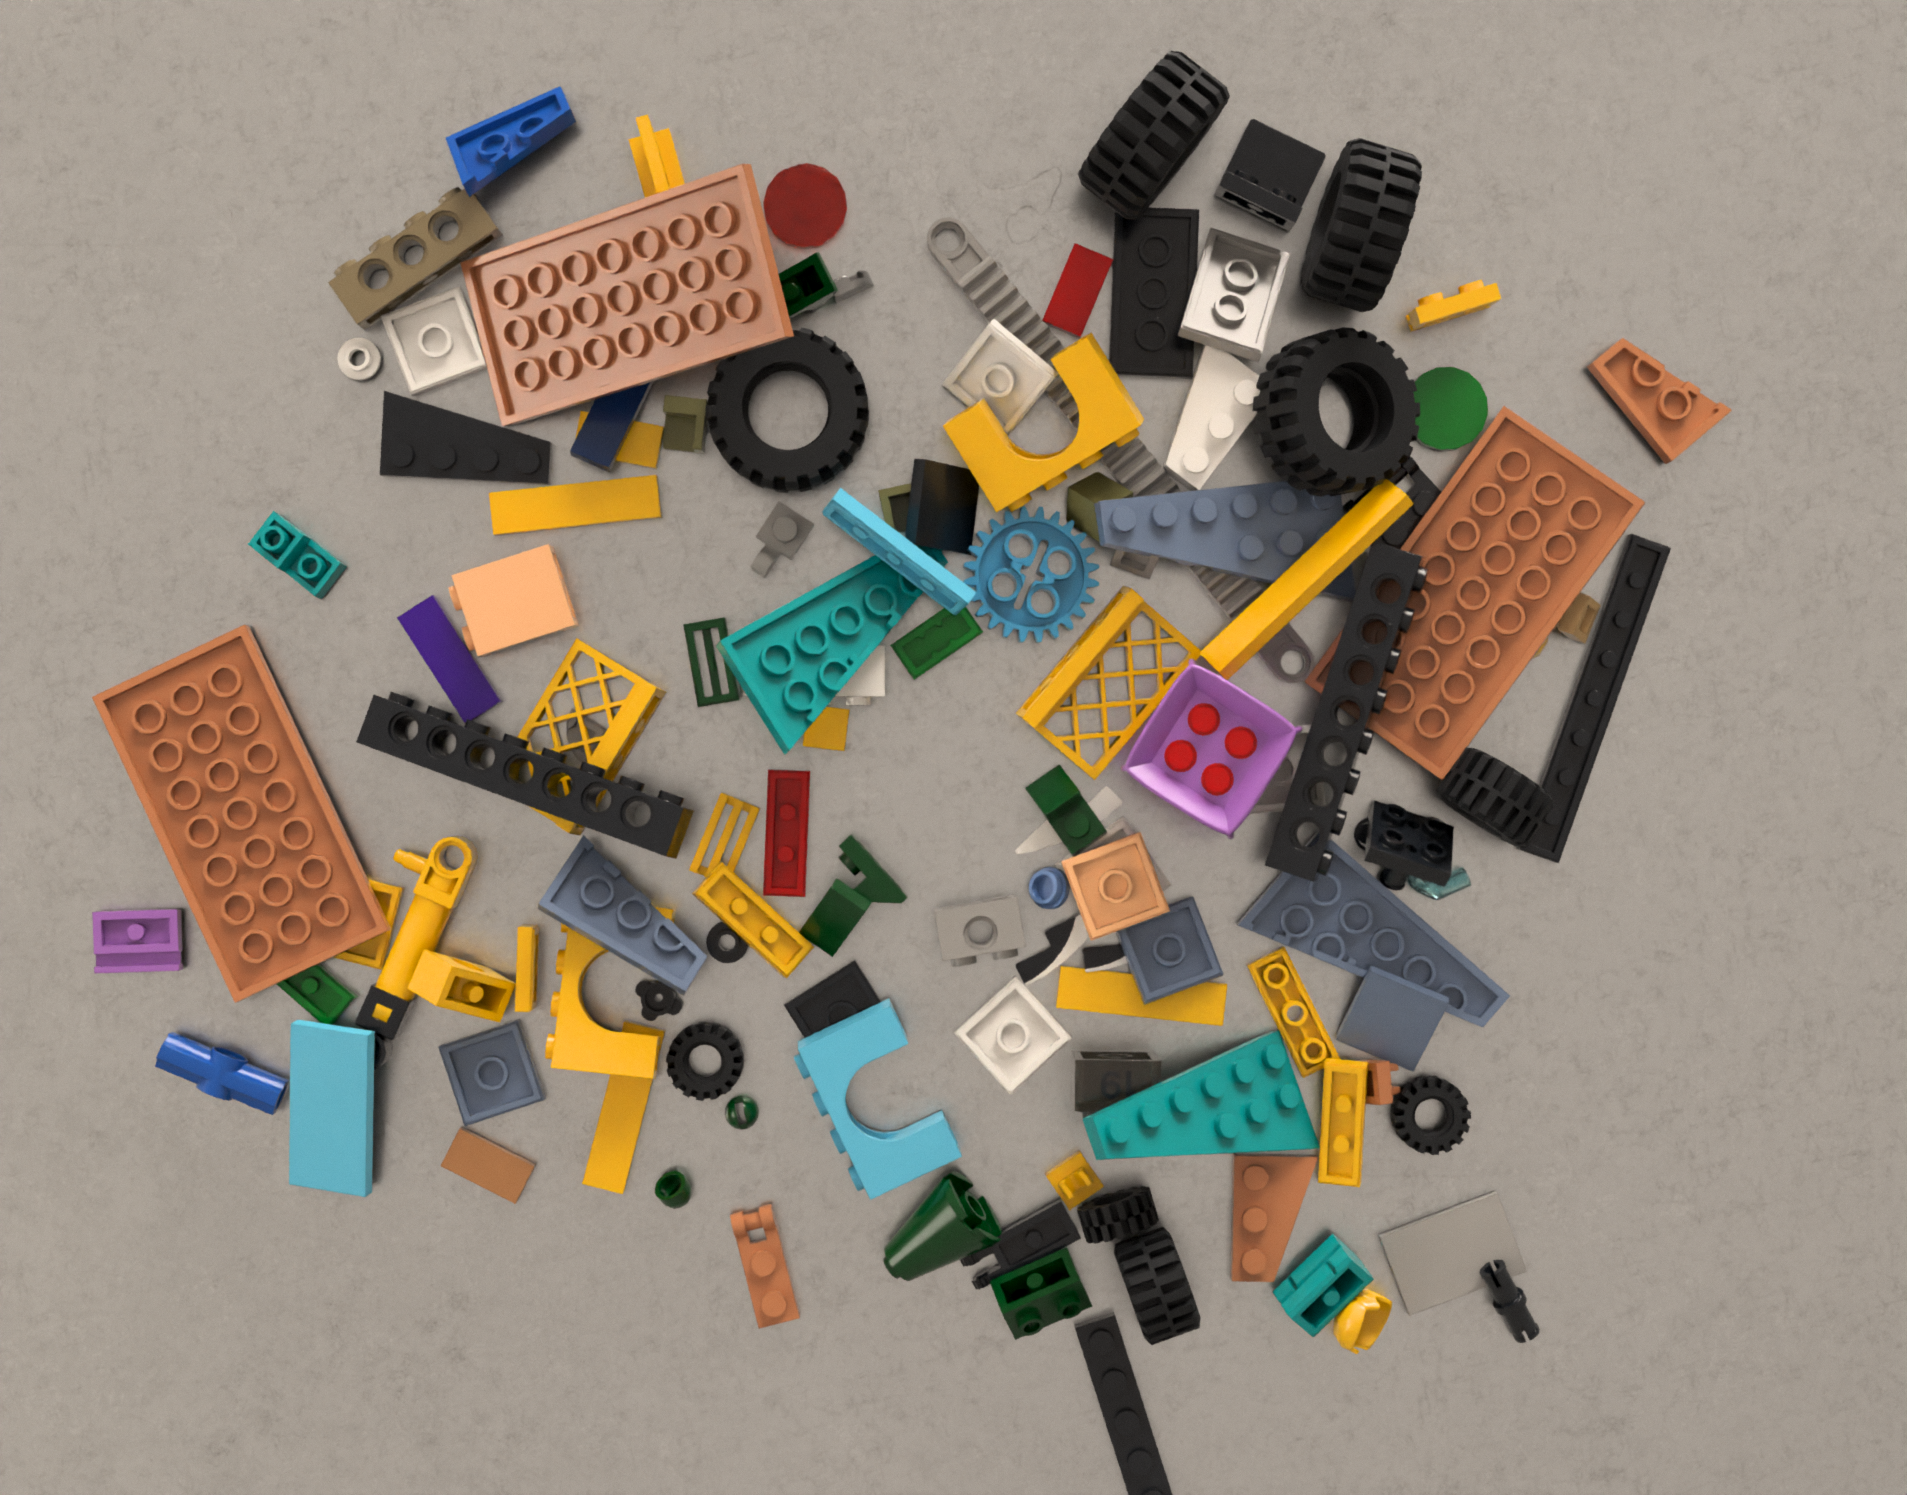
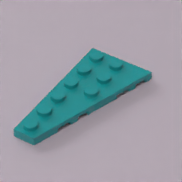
(813, 645)
(1221, 1106)

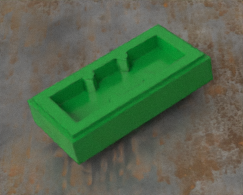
(935, 640)

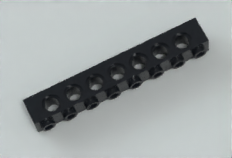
(1382, 565)
(385, 732)

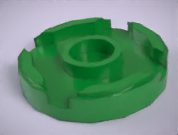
(1450, 408)

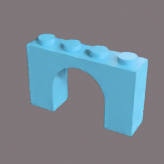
(879, 1158)

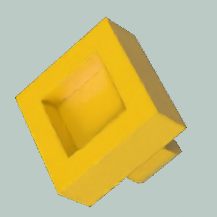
(1074, 1180)

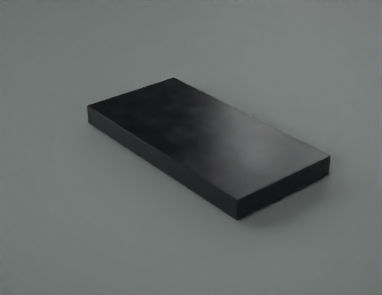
(1150, 292)

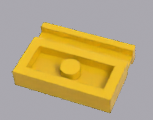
(1436, 309)

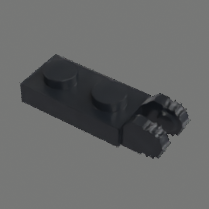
(1027, 1242)

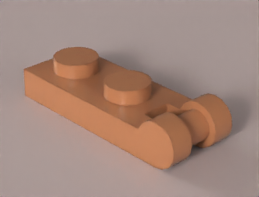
(765, 1267)

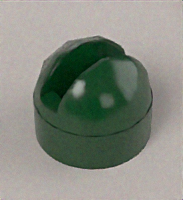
(751, 1111)
(673, 1190)

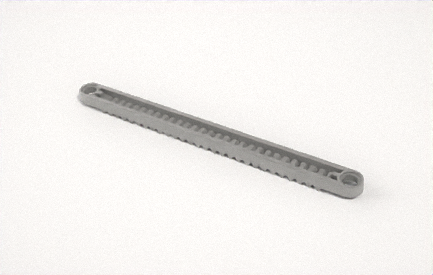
(1130, 464)

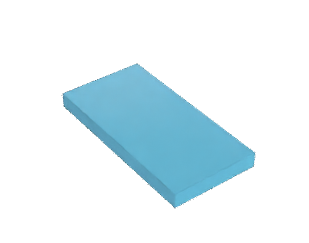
(331, 1107)

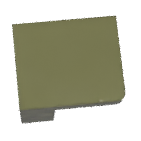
(685, 424)
(1085, 494)
(895, 506)

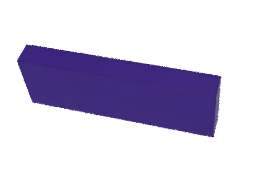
(449, 659)

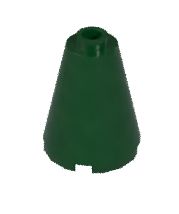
(942, 1230)

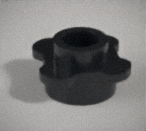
(653, 1008)

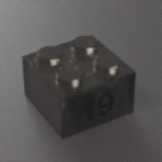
(1109, 1077)

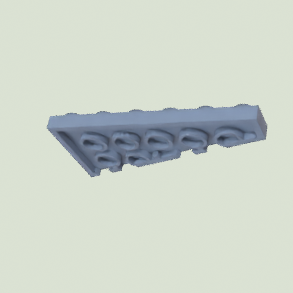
(1233, 530)
(1361, 923)

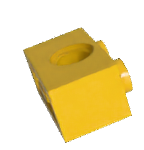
(461, 986)

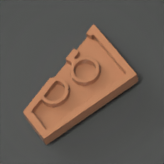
(1656, 402)
(1264, 1210)

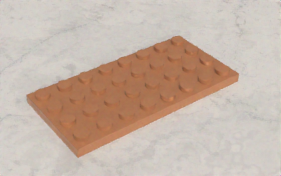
(628, 296)
(1504, 565)
(241, 813)

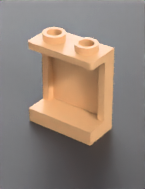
(513, 600)

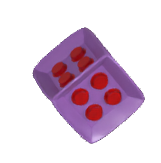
(1210, 749)

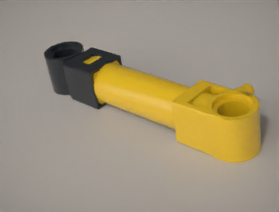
(435, 896)

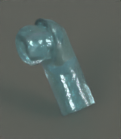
(1458, 881)

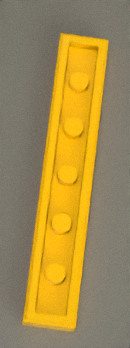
(1306, 578)

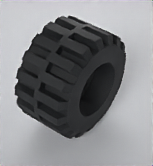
(1495, 797)
(1157, 1285)

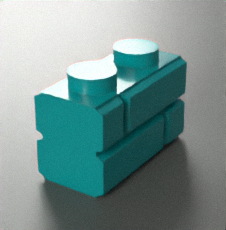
(1322, 1285)

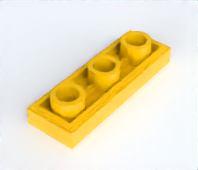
(1280, 990)

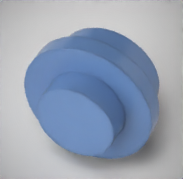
(1049, 888)

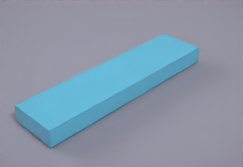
(898, 552)

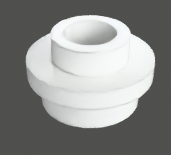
(371, 362)

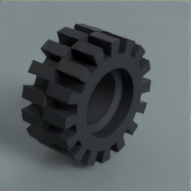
(699, 1086)
(1453, 1126)
(1118, 1214)

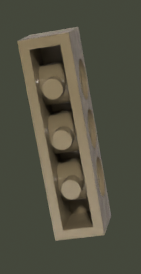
(439, 257)

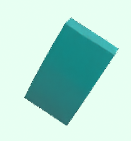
(297, 555)

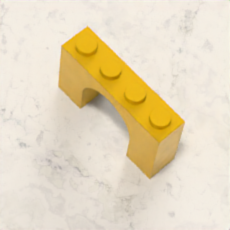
(1011, 472)
(578, 1039)

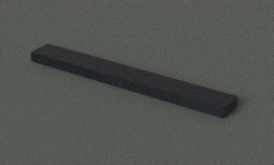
(1597, 690)

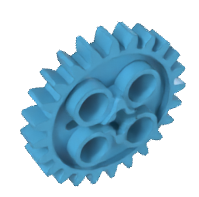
(1065, 590)

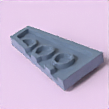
(609, 911)

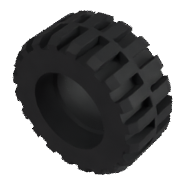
(1153, 134)
(1361, 225)
(1380, 405)
(799, 467)

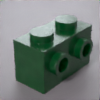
(1041, 1294)

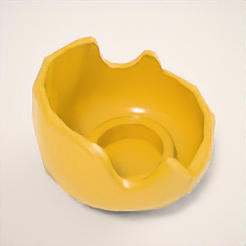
(1362, 1321)

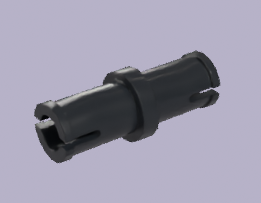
(1509, 1301)

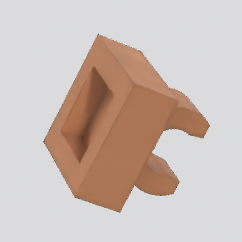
(1379, 1082)

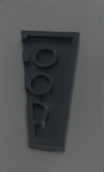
(451, 446)

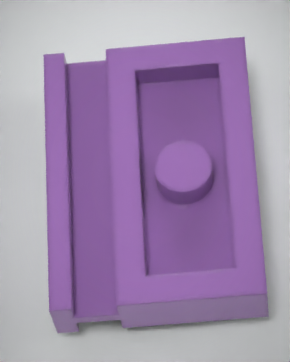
(137, 940)

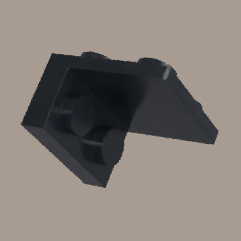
(1270, 174)

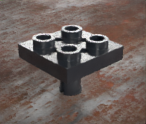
(1408, 846)

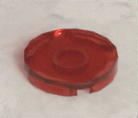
(805, 206)

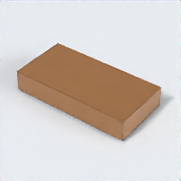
(488, 1165)

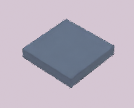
(1170, 952)
(1392, 1018)
(492, 1072)

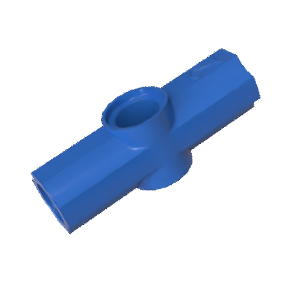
(221, 1073)

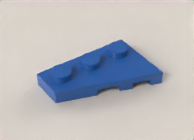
(507, 138)

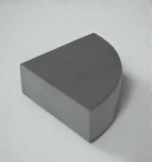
(851, 285)
(574, 734)

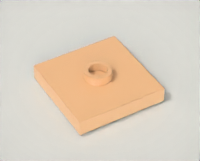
(1115, 886)

